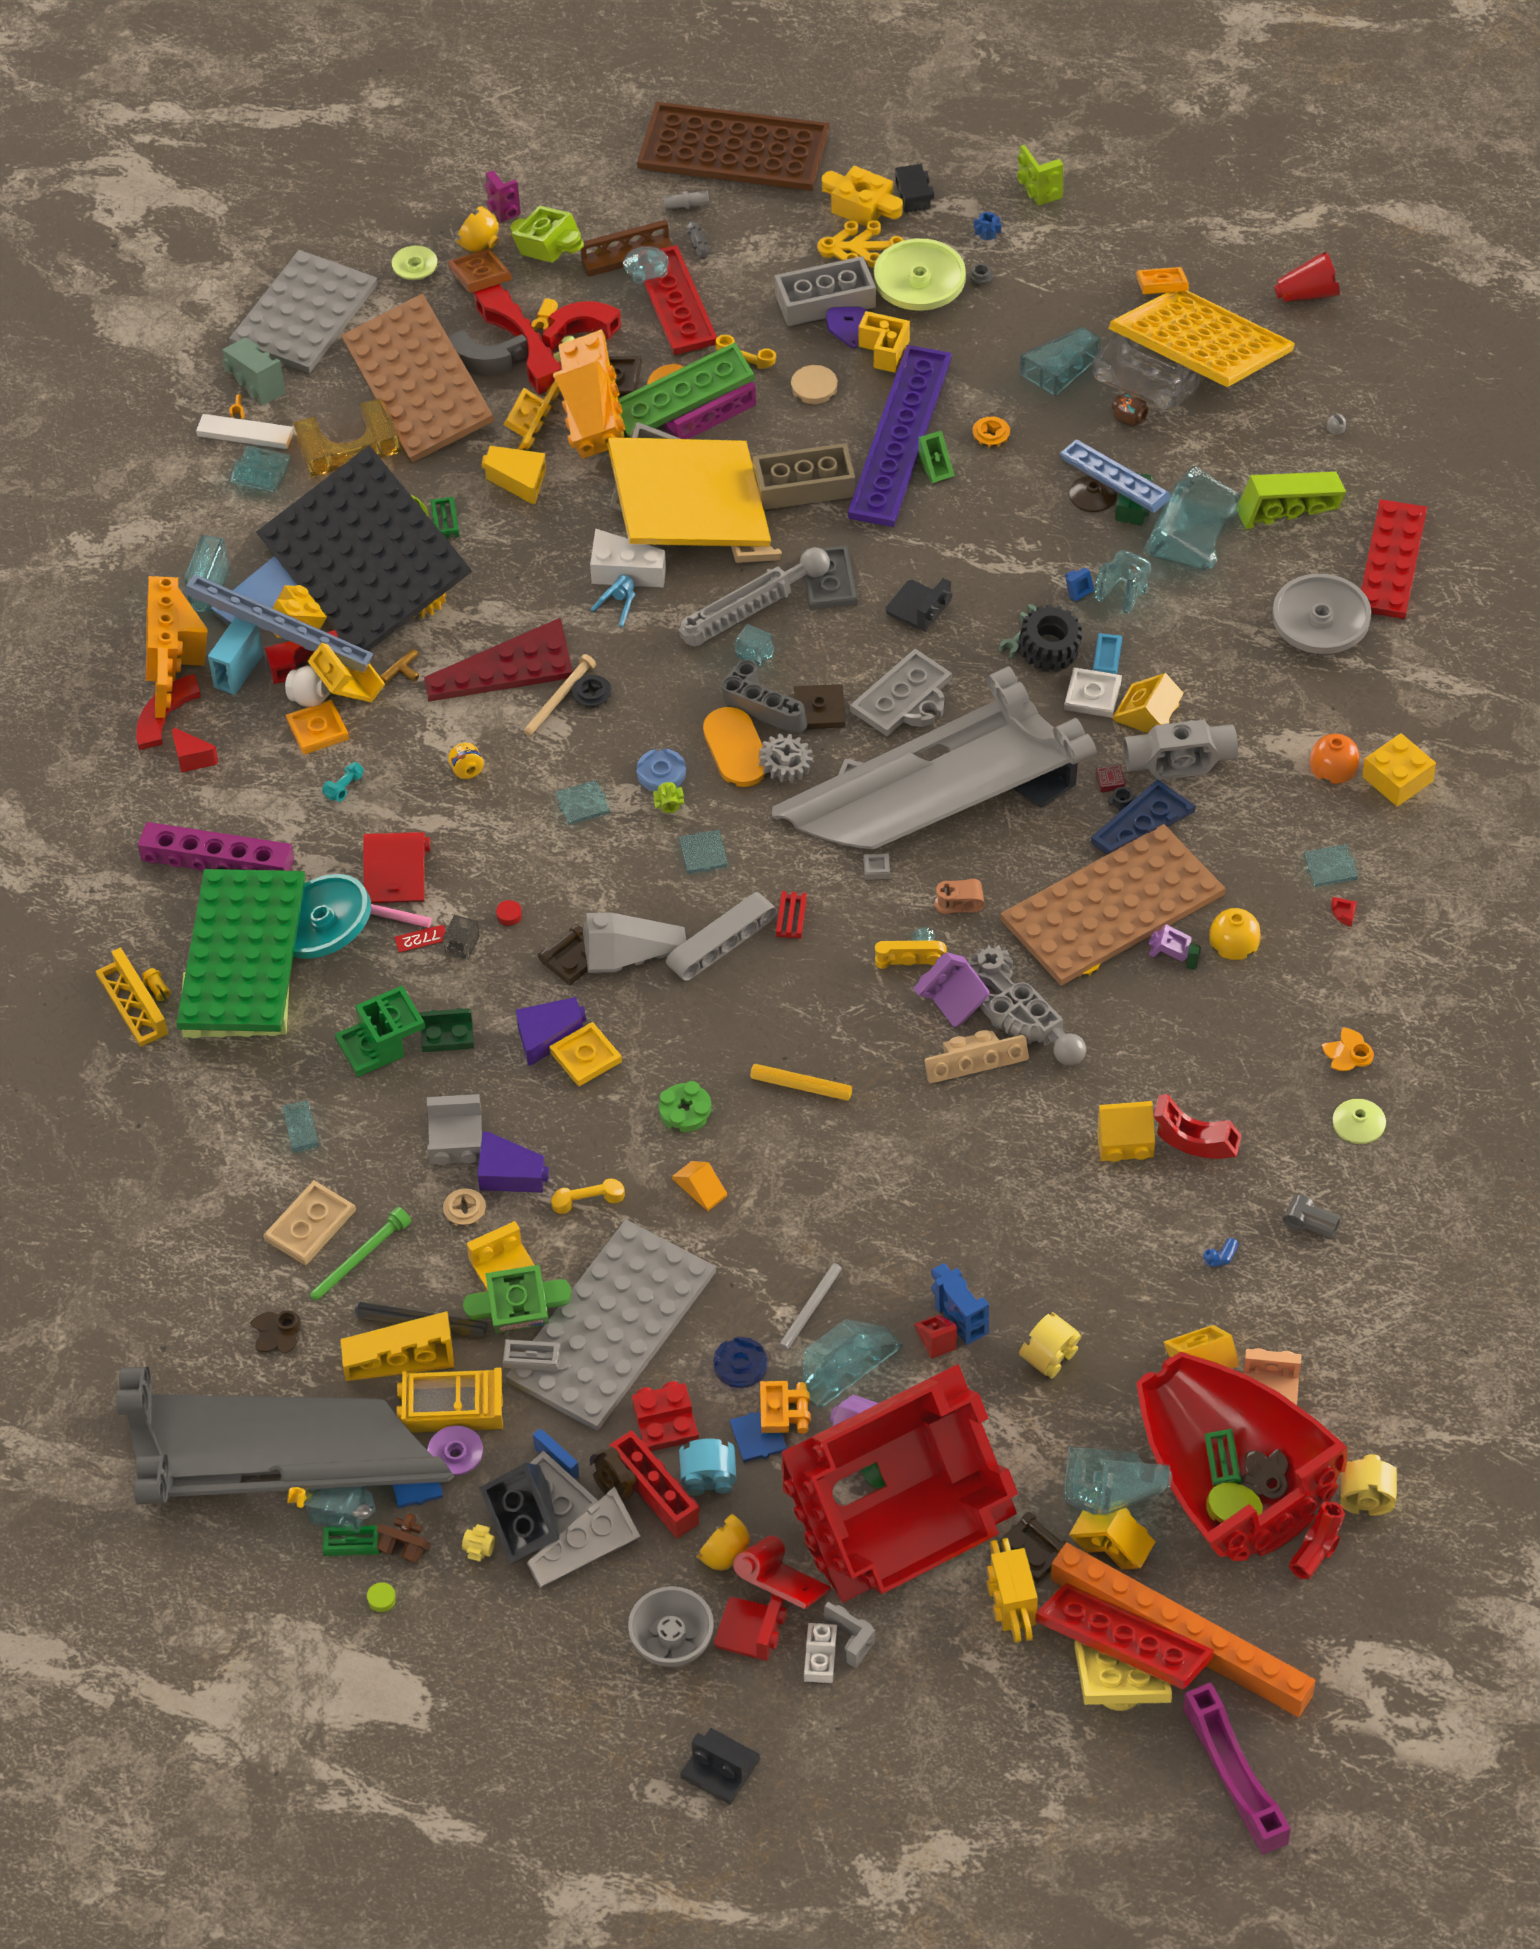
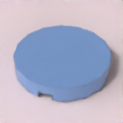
(660, 767)

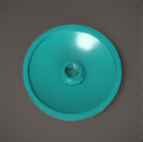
(331, 915)

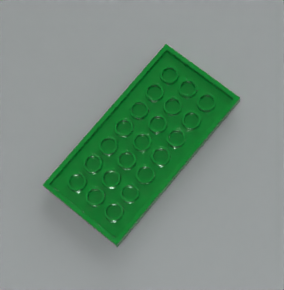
(241, 950)

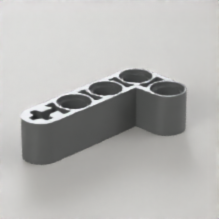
(743, 691)

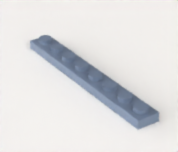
(275, 622)

